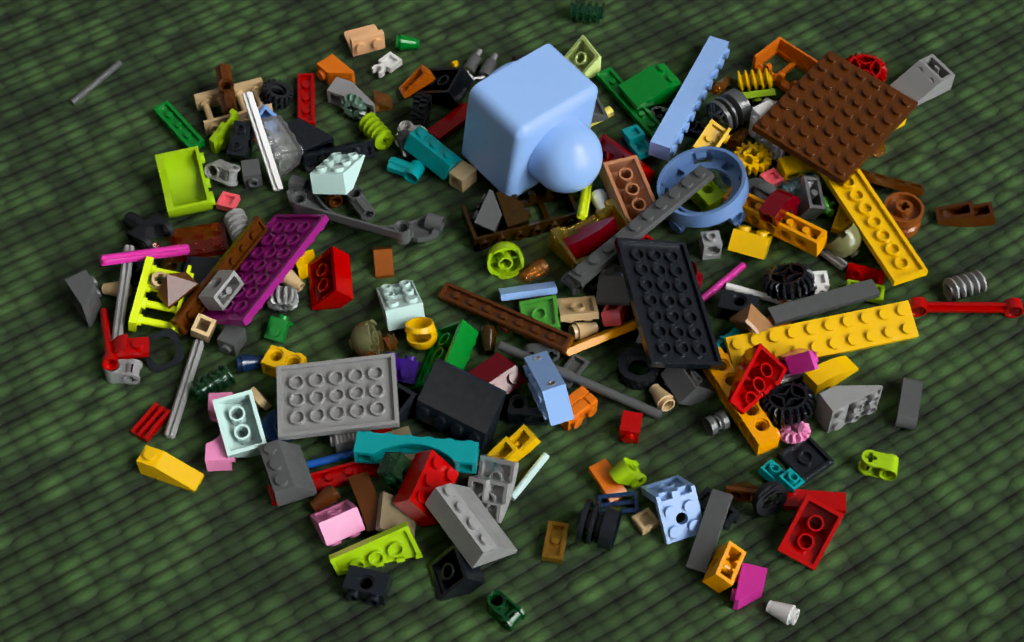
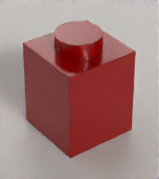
(630, 427)

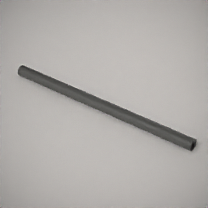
(589, 384)

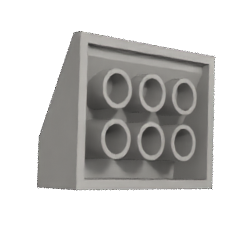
(469, 524)

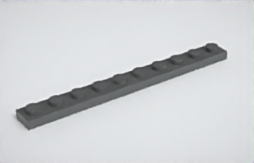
(642, 224)

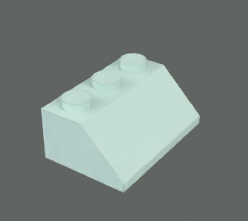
(239, 424)

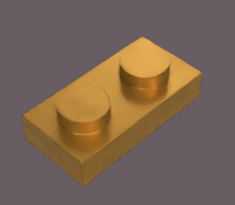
(555, 542)

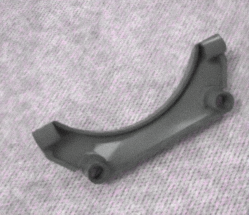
(419, 230)

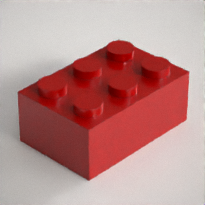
(423, 476)

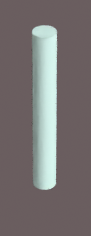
(529, 475)

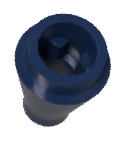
(248, 362)

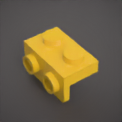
(712, 135)

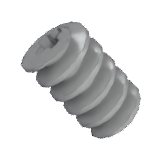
(235, 222)
(964, 285)

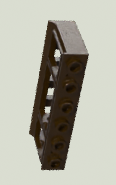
(527, 230)

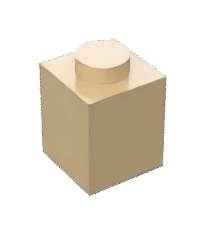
(463, 176)
(203, 328)

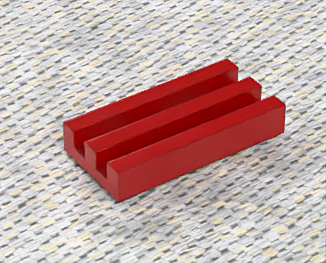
(148, 420)

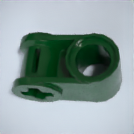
(507, 613)

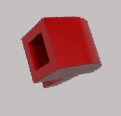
(130, 348)

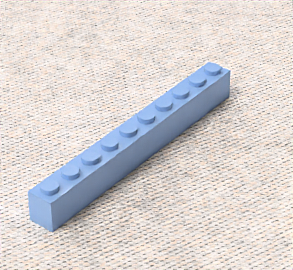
(689, 99)

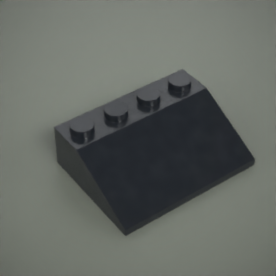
(460, 404)

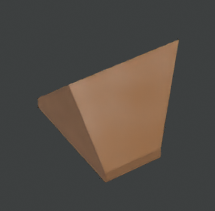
(751, 320)

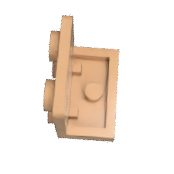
(365, 39)

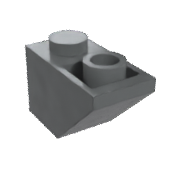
(489, 215)

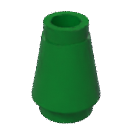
(405, 42)

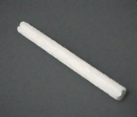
(262, 141)

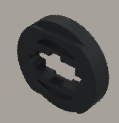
(762, 495)

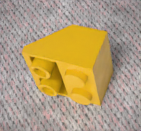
(750, 242)

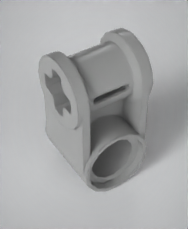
(222, 172)
(125, 372)

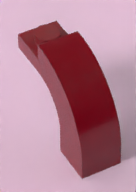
(777, 205)

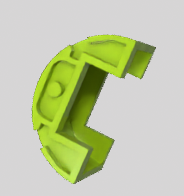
(184, 182)

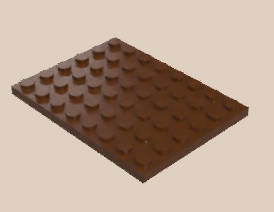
(835, 117)

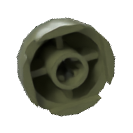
(846, 242)
(366, 338)

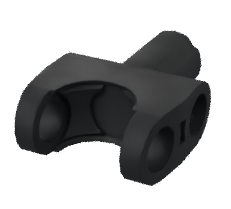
(145, 230)

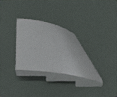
(494, 484)

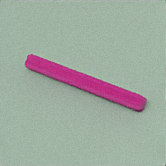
(140, 255)

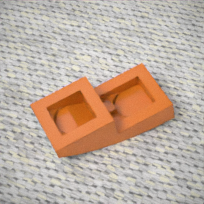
(607, 485)

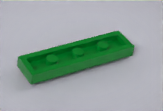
(178, 125)

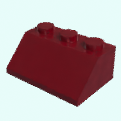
(499, 372)

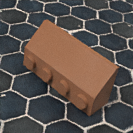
(627, 185)

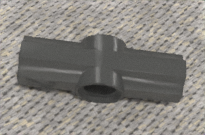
(360, 204)

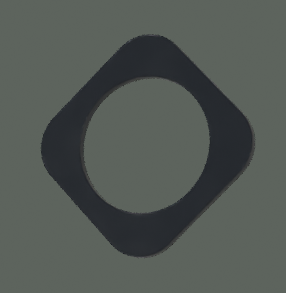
(179, 357)

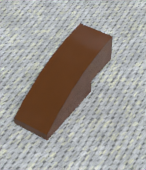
(966, 214)
(365, 499)

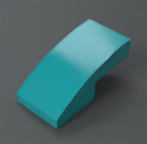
(636, 141)

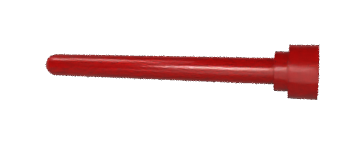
(109, 360)

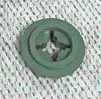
(357, 102)

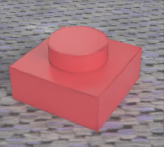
(772, 176)
(228, 201)

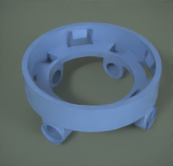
(731, 172)

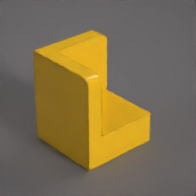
(301, 265)

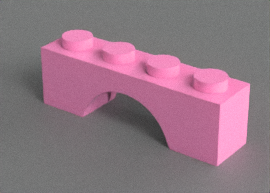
(215, 451)

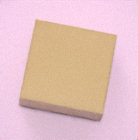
(645, 521)

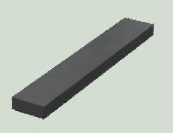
(823, 302)

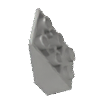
(925, 80)
(846, 404)

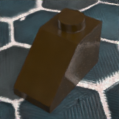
(513, 211)

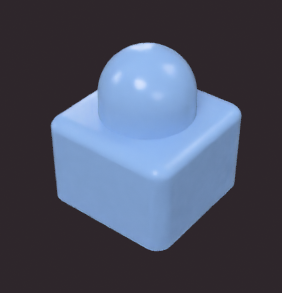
(534, 125)

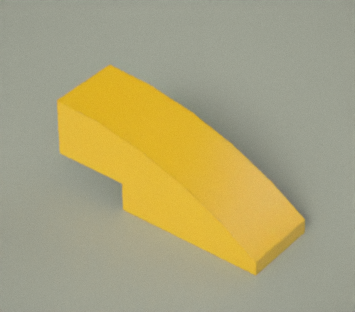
(829, 373)
(516, 446)

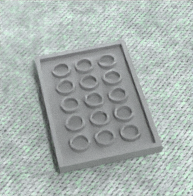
(337, 396)

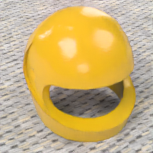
(421, 333)

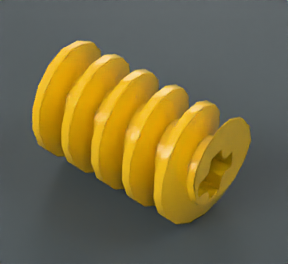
(756, 80)

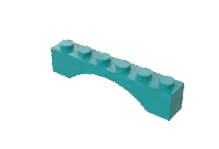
(371, 447)

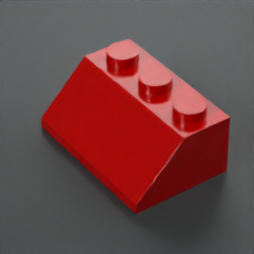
(330, 280)

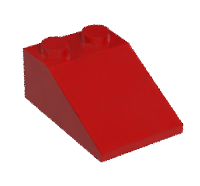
(810, 531)

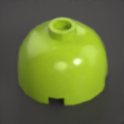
(505, 260)

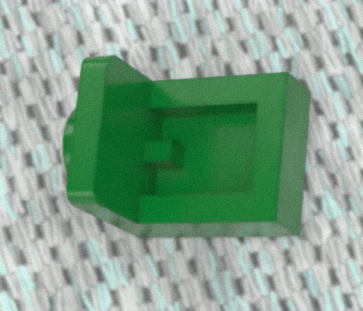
(278, 328)

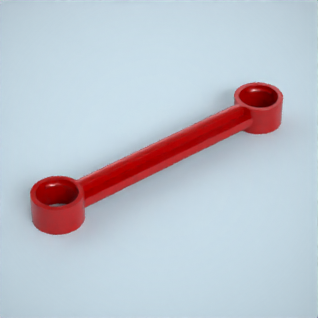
(1010, 307)

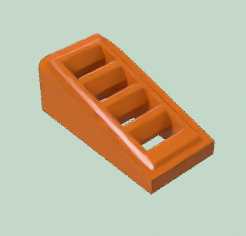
(416, 81)

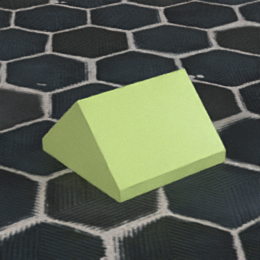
(584, 57)

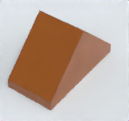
(383, 262)

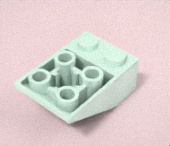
(336, 173)
(399, 303)

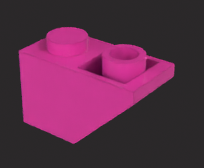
(799, 361)
(750, 585)

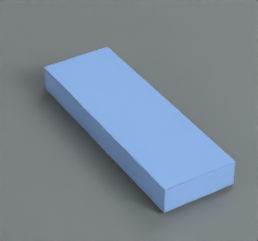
(527, 291)

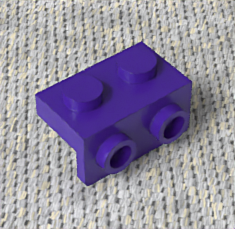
(406, 369)

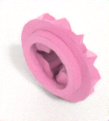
(789, 436)

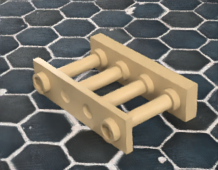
(211, 98)

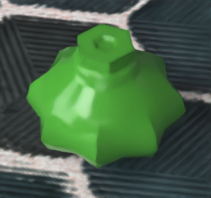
(829, 207)

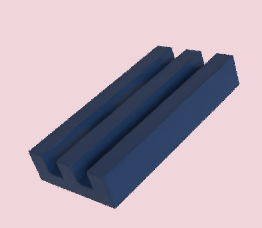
(632, 493)

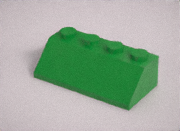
(452, 345)

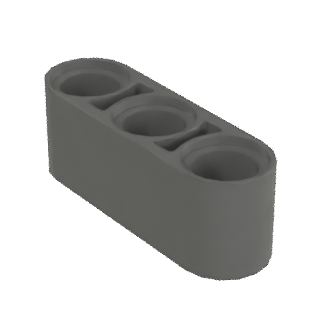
(908, 403)

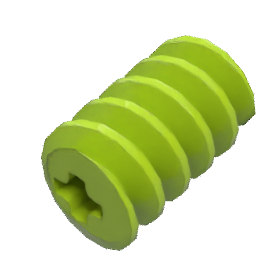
(375, 129)

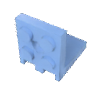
(671, 498)

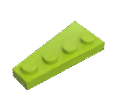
(385, 547)

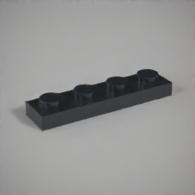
(315, 158)

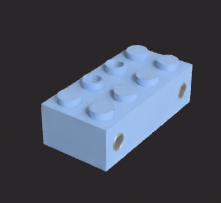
(547, 388)

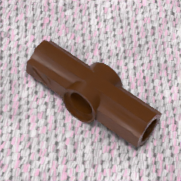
(225, 81)

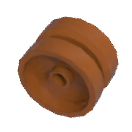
(906, 211)

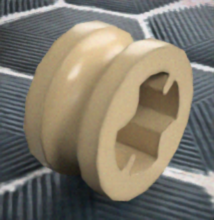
(153, 282)

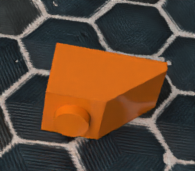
(331, 68)

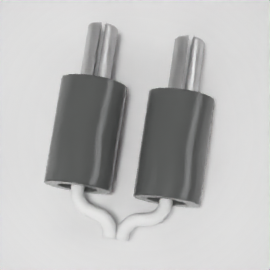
(487, 68)

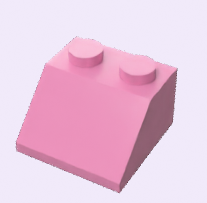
(338, 522)

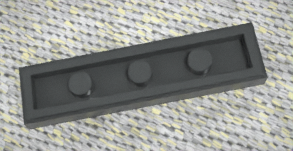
(709, 531)

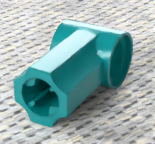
(410, 170)

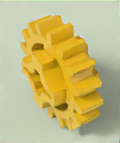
(754, 157)

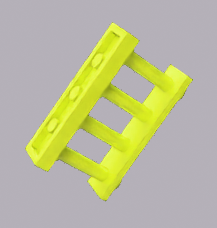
(141, 302)

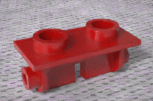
(863, 273)

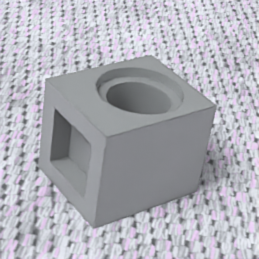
(710, 245)

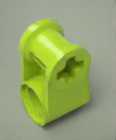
(880, 465)
(628, 473)

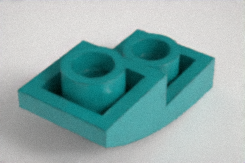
(773, 472)

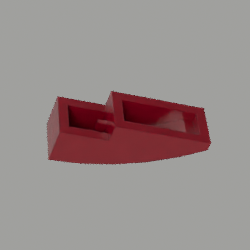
(591, 237)

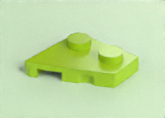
(220, 138)

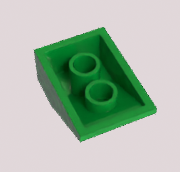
(651, 87)

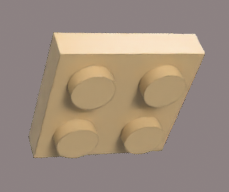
(577, 309)

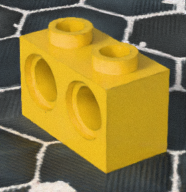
(283, 356)

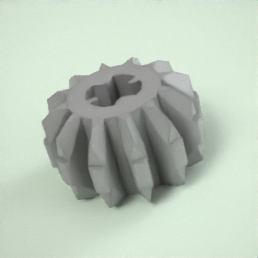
(283, 299)

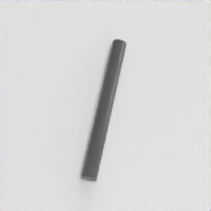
(95, 82)

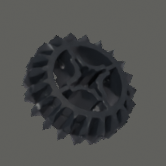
(788, 281)
(789, 404)

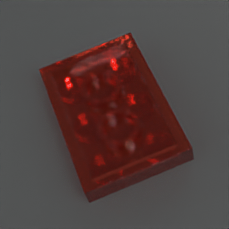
(203, 240)

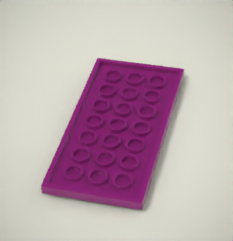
(268, 264)

